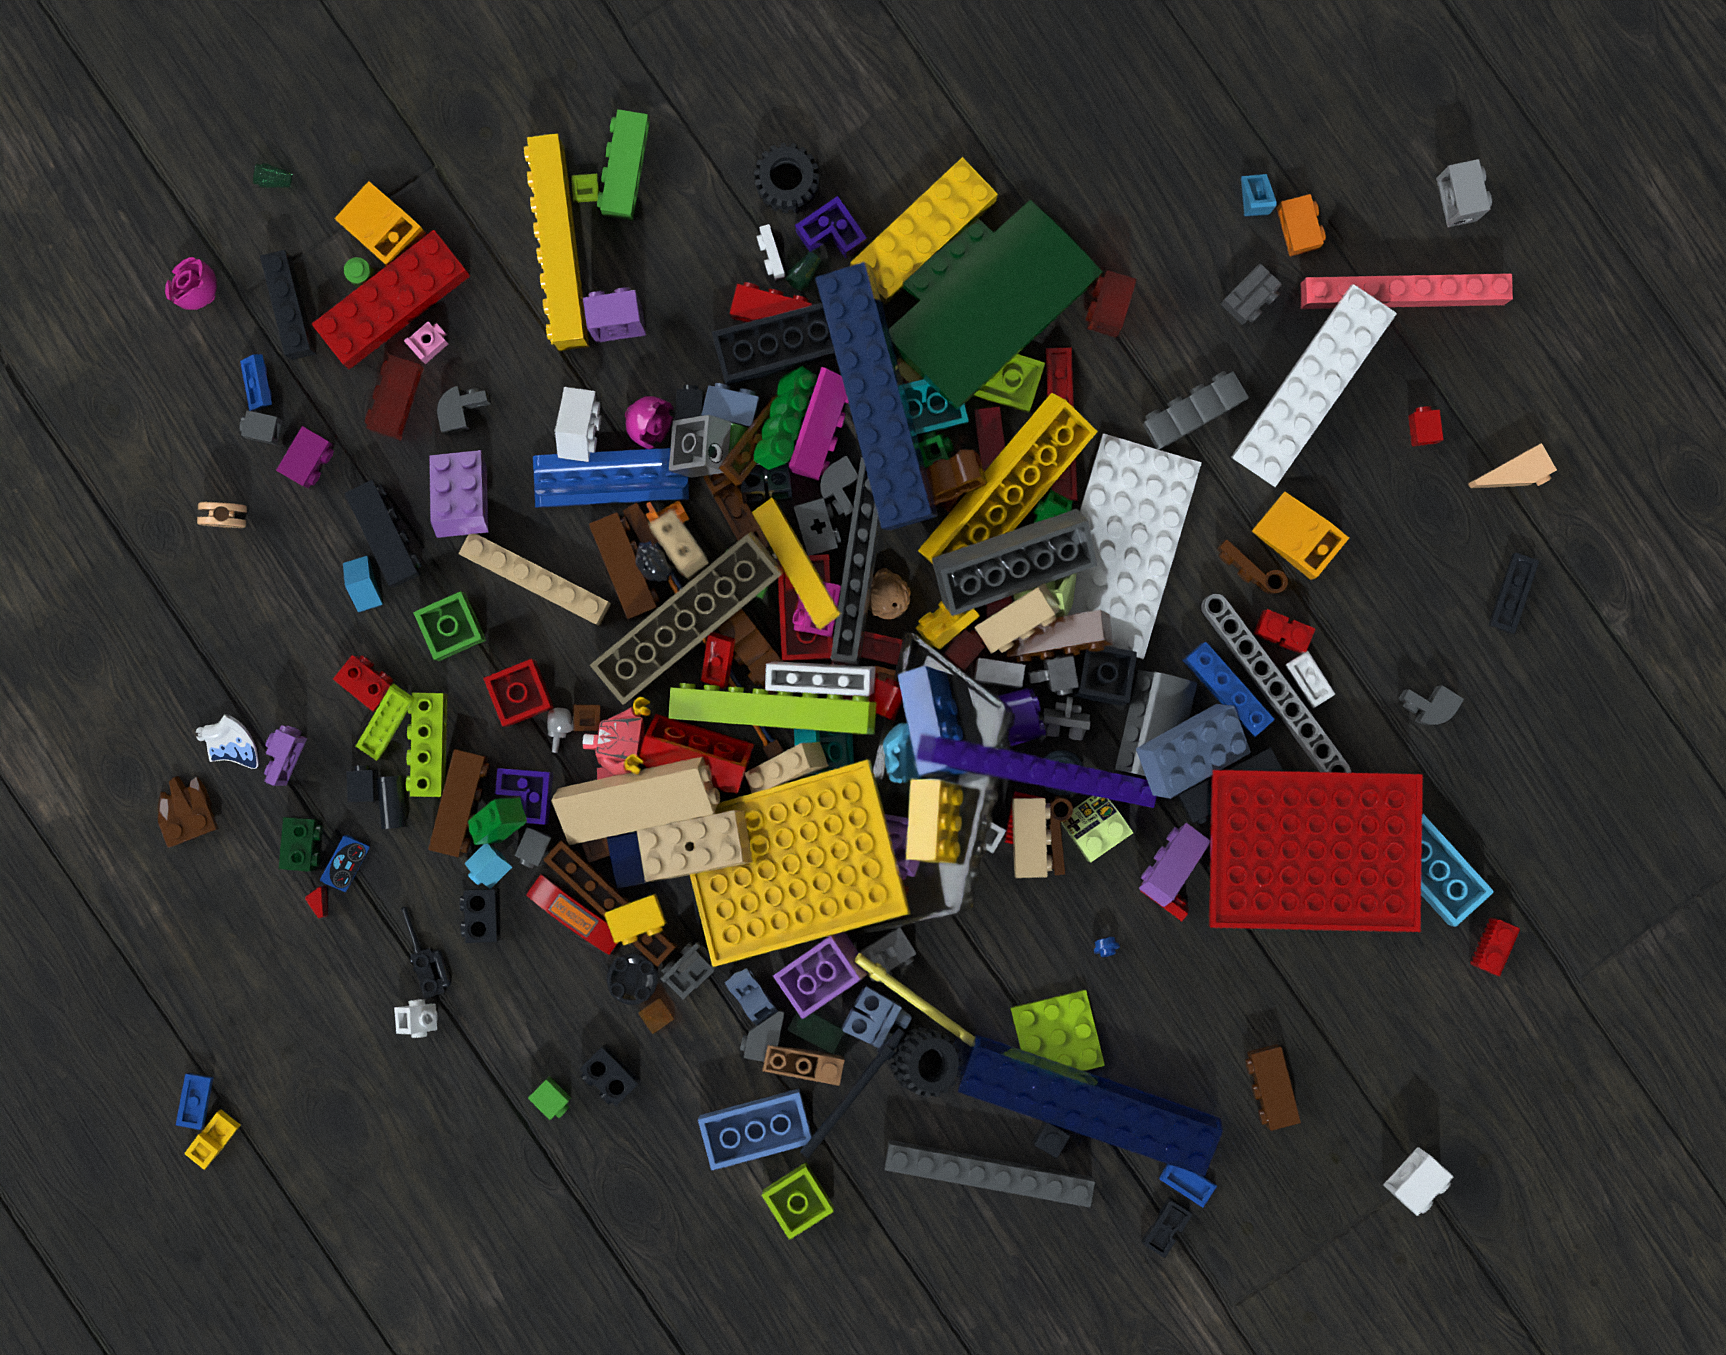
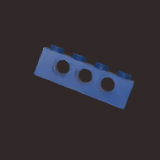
(1228, 688)

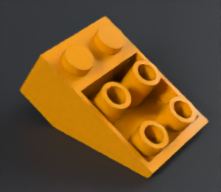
(379, 224)
(1300, 535)

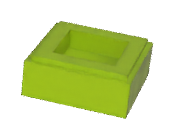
(585, 187)

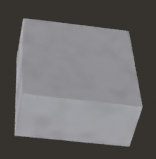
(999, 673)

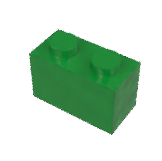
(497, 821)

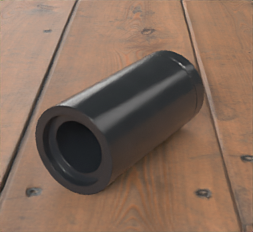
(391, 802)

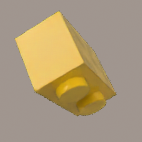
(636, 918)

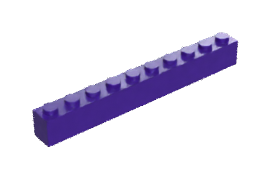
(1034, 770)

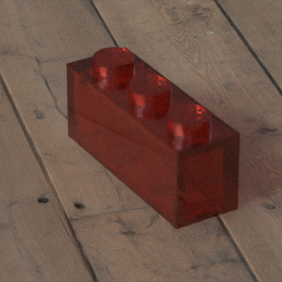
(394, 397)

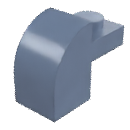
(751, 996)

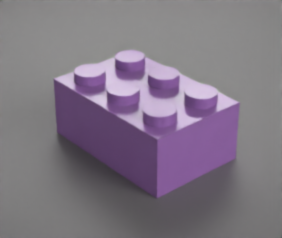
(614, 315)
(458, 494)
(820, 974)

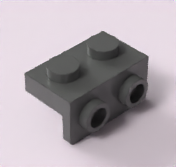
(675, 978)

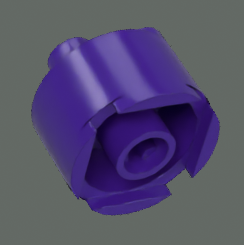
(1027, 719)

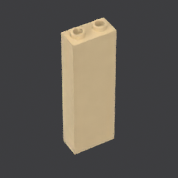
(674, 537)
(636, 801)

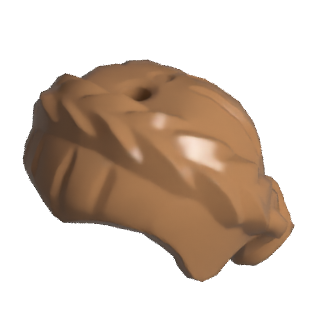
(886, 590)

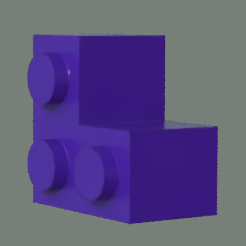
(833, 223)
(534, 789)

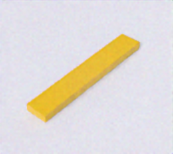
(796, 563)

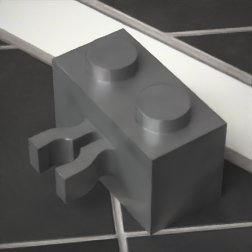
(1058, 673)
(890, 950)

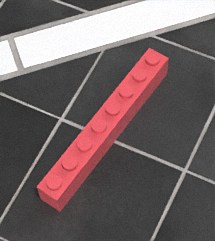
(1411, 290)

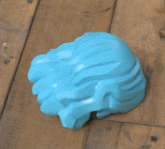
(900, 755)

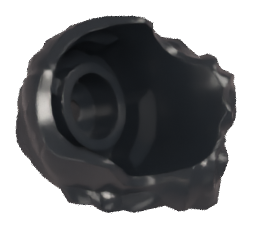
(652, 562)

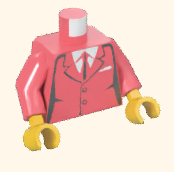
(620, 740)

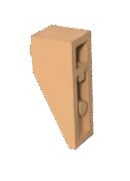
(1520, 471)

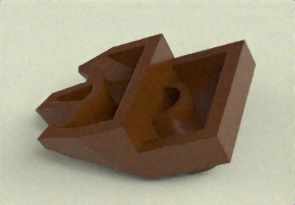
(185, 812)

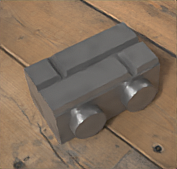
(1252, 294)

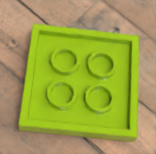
(1060, 1030)

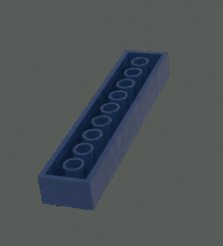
(876, 396)

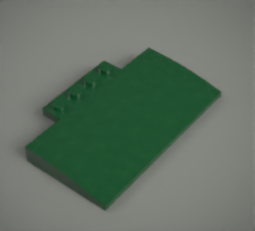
(988, 300)

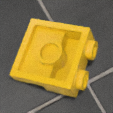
(941, 626)

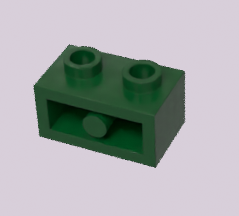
(300, 844)

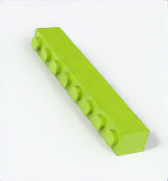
(772, 710)

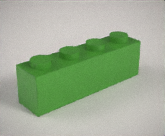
(624, 164)

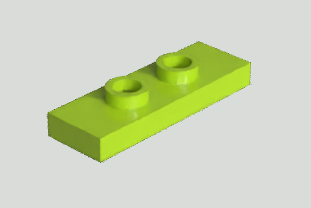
(385, 722)

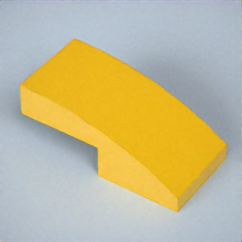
(212, 1139)

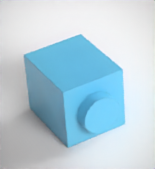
(487, 866)

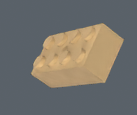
(717, 839)

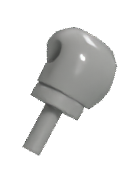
(559, 724)

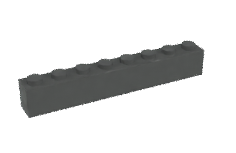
(857, 575)
(989, 1173)

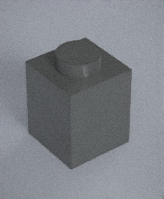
(261, 427)
(533, 847)

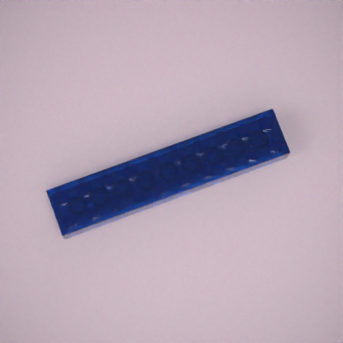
(1090, 1105)

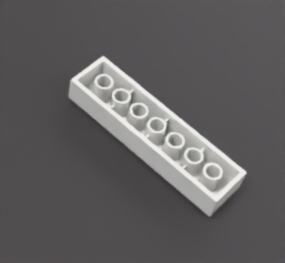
(1313, 385)

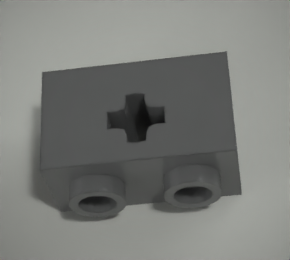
(808, 514)

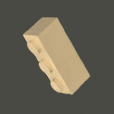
(1018, 619)
(787, 767)
(1031, 837)

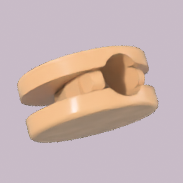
(221, 514)

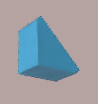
(1257, 195)
(361, 584)

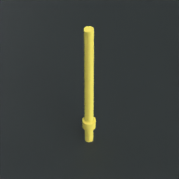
(879, 973)

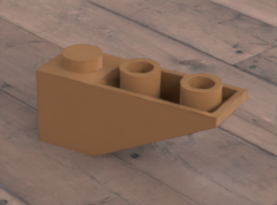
(804, 1064)

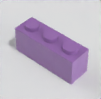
(1173, 864)

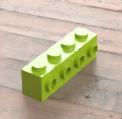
(428, 745)

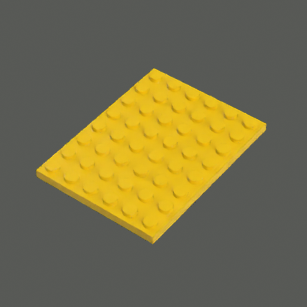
(815, 868)

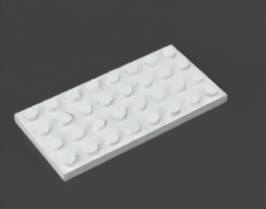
(1135, 522)

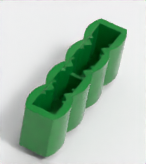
(785, 418)

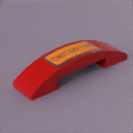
(572, 914)

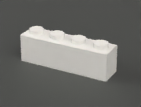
(820, 678)

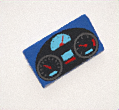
(345, 863)

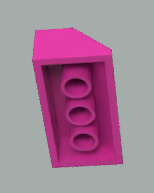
(820, 426)

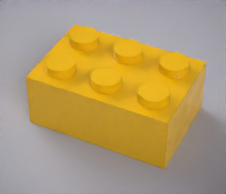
(934, 821)

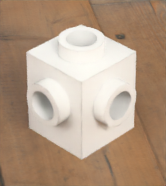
(416, 1018)

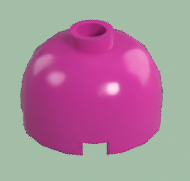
(192, 284)
(648, 420)

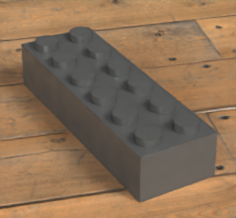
(1014, 562)

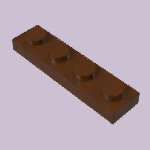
(741, 458)

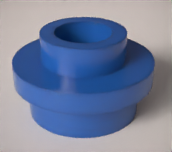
(1106, 946)

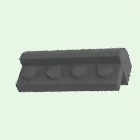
(1155, 707)

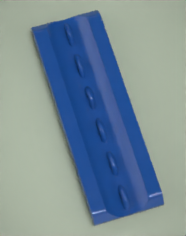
(607, 479)

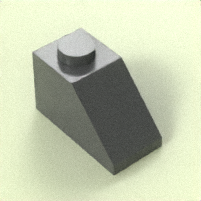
(761, 1036)

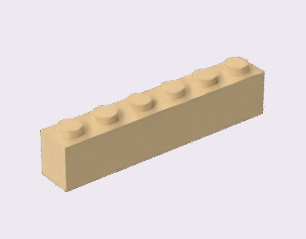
(535, 578)

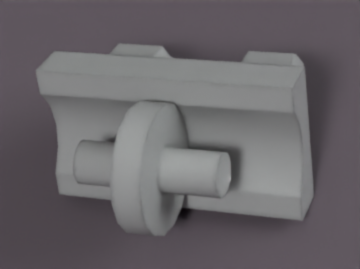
(1066, 715)

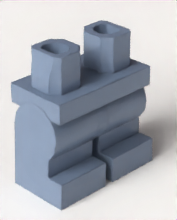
(880, 1016)

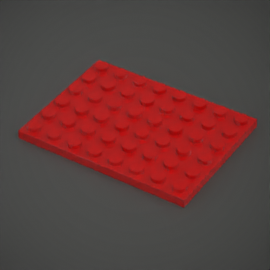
(1315, 850)

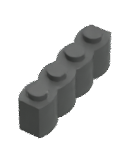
(1194, 411)

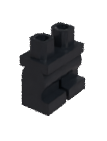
(778, 484)

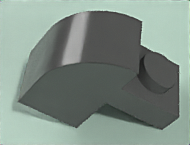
(453, 408)
(835, 480)
(1437, 709)

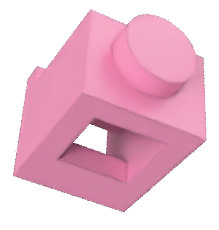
(427, 351)

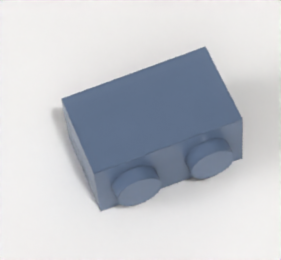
(731, 405)

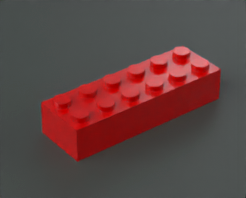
(390, 299)

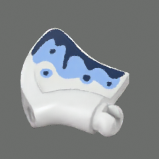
(229, 742)

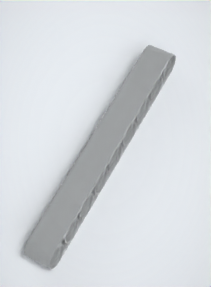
(1264, 681)

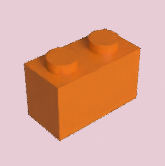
(1301, 225)

